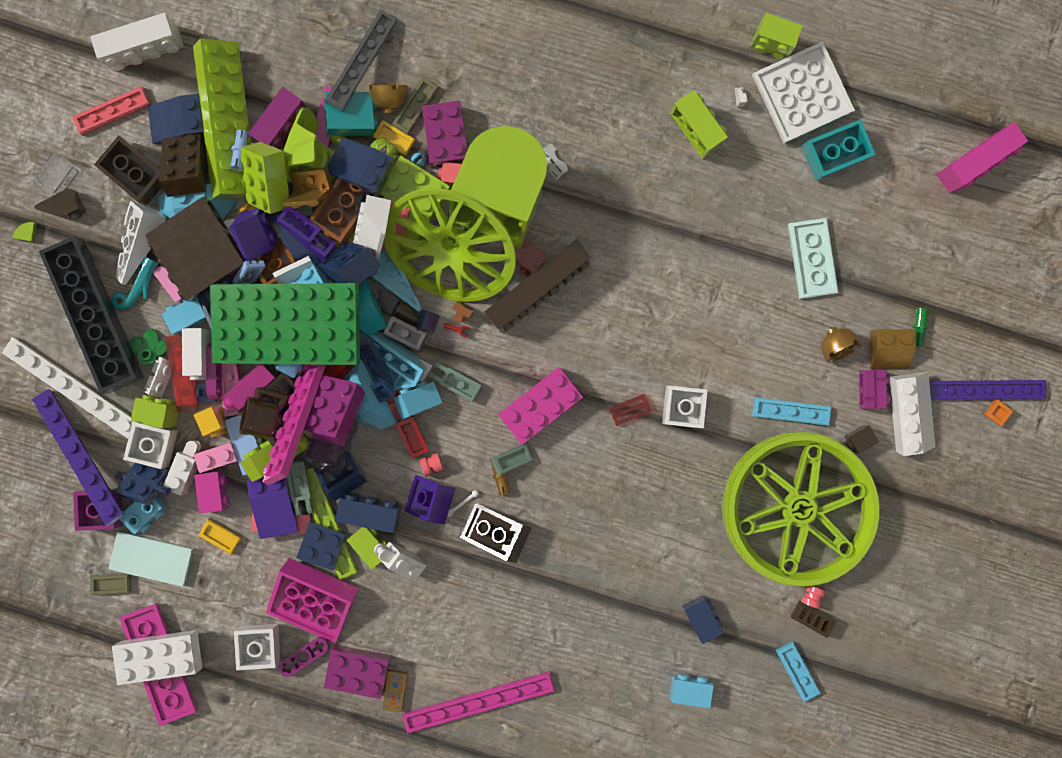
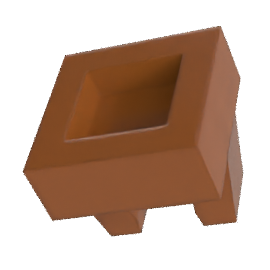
(462, 311)

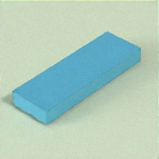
(798, 671)

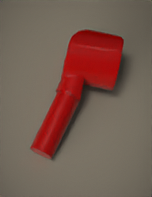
(456, 328)

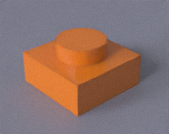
(998, 413)

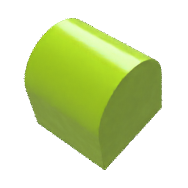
(506, 175)

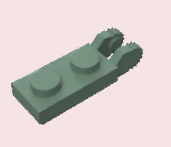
(457, 382)
(300, 487)

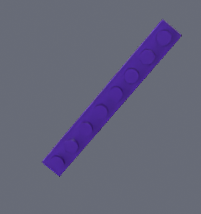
(78, 457)

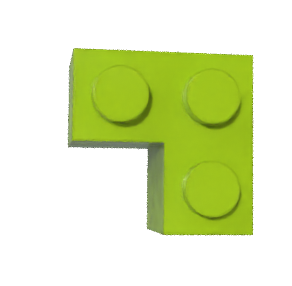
(155, 413)

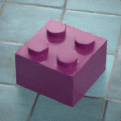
(86, 515)

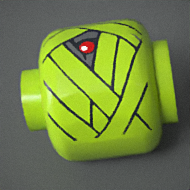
(386, 147)

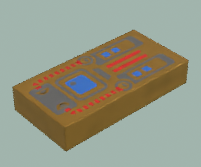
(394, 690)

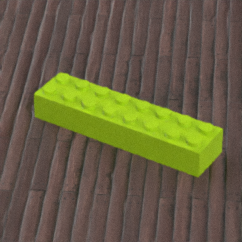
(222, 112)

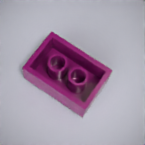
(277, 120)
(445, 133)
(333, 410)
(357, 671)

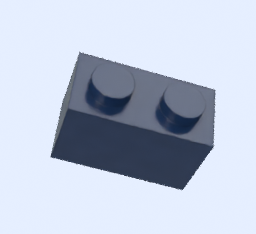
(702, 619)

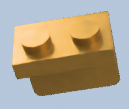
(310, 187)

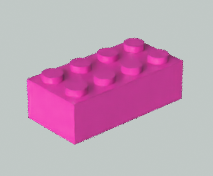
(982, 158)
(540, 405)

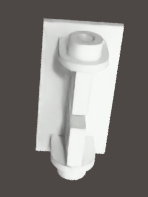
(157, 384)

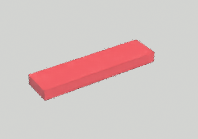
(111, 110)

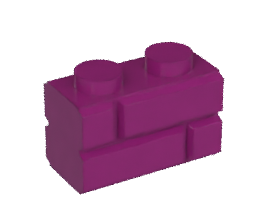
(873, 389)

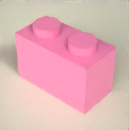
(215, 457)

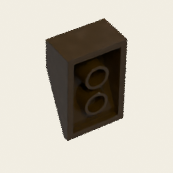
(495, 533)

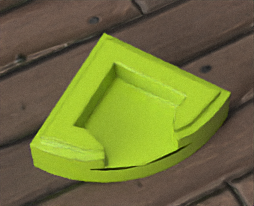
(26, 232)

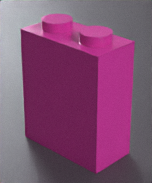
(236, 396)

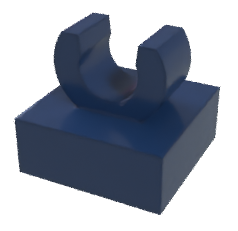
(201, 393)

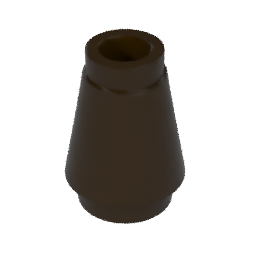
(406, 313)

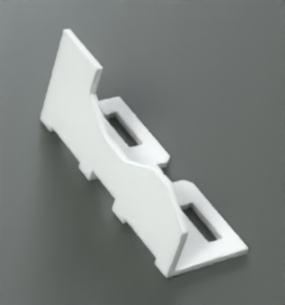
(550, 151)

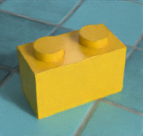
(212, 421)

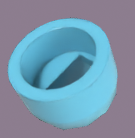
(422, 162)

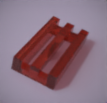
(615, 415)

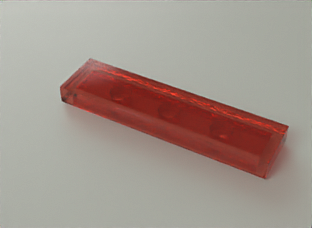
(183, 387)

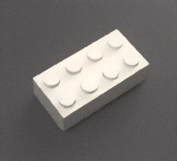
(137, 42)
(157, 657)

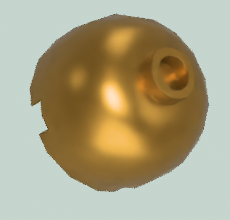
(388, 96)
(839, 343)

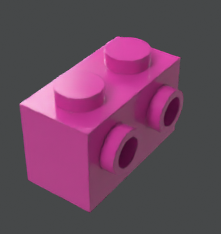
(211, 492)

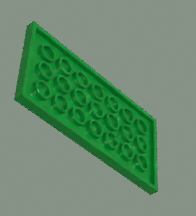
(285, 323)

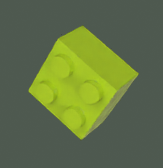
(776, 36)

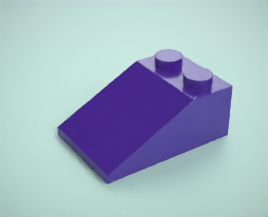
(272, 508)

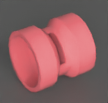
(431, 464)
(813, 596)

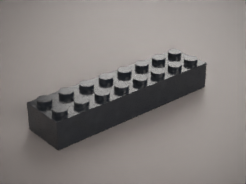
(91, 314)

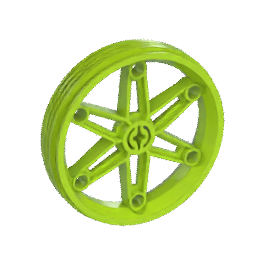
(867, 493)

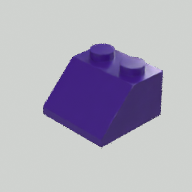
(253, 233)
(429, 499)

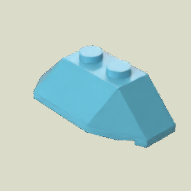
(172, 205)
(402, 363)
(370, 411)

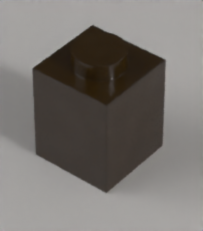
(861, 439)

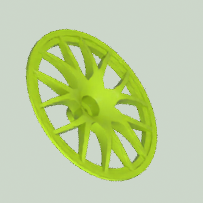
(449, 246)

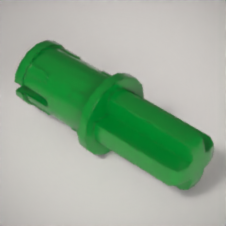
(920, 325)

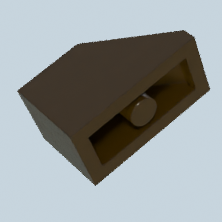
(63, 204)

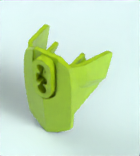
(302, 146)

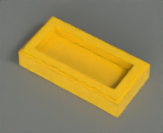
(395, 136)
(220, 536)

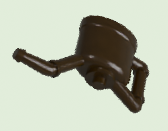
(263, 417)

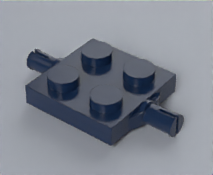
(142, 483)

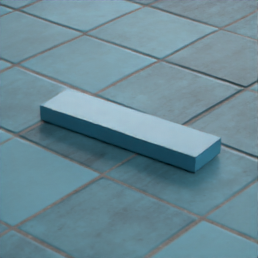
(791, 411)

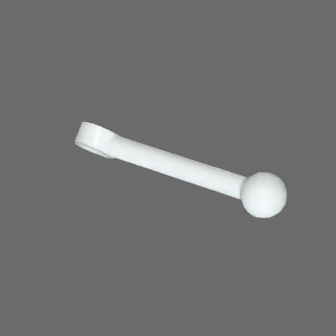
(475, 493)

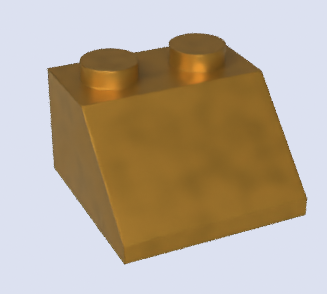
(892, 348)

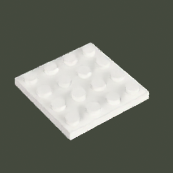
(803, 92)

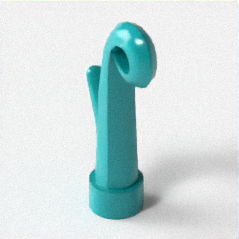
(141, 285)

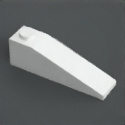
(139, 222)

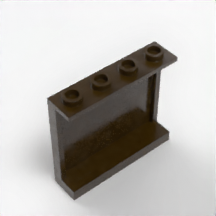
(195, 249)

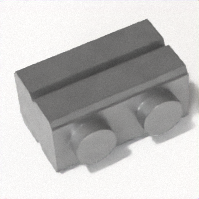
(405, 333)

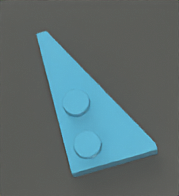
(395, 281)

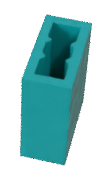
(355, 119)

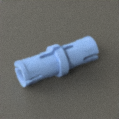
(239, 142)

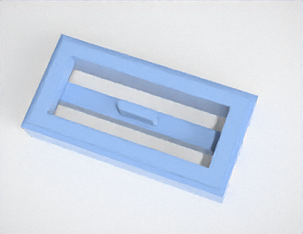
(246, 272)

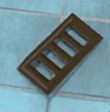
(828, 627)

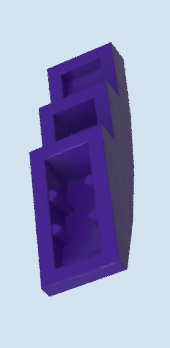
(307, 233)

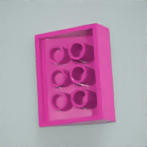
(311, 600)

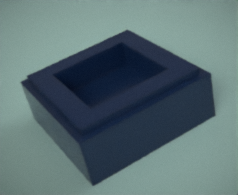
(427, 321)

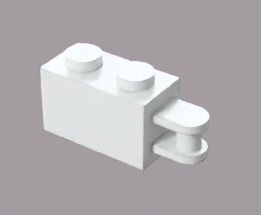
(183, 469)
(400, 560)

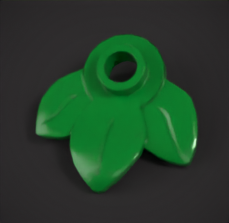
(149, 344)

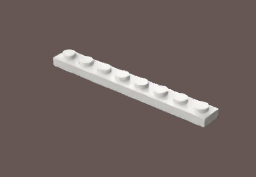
(69, 386)

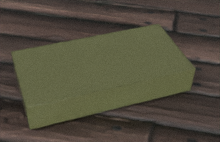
(110, 584)

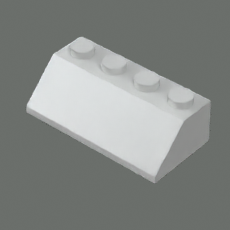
(372, 224)
(912, 413)

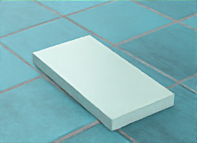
(813, 258)
(151, 558)

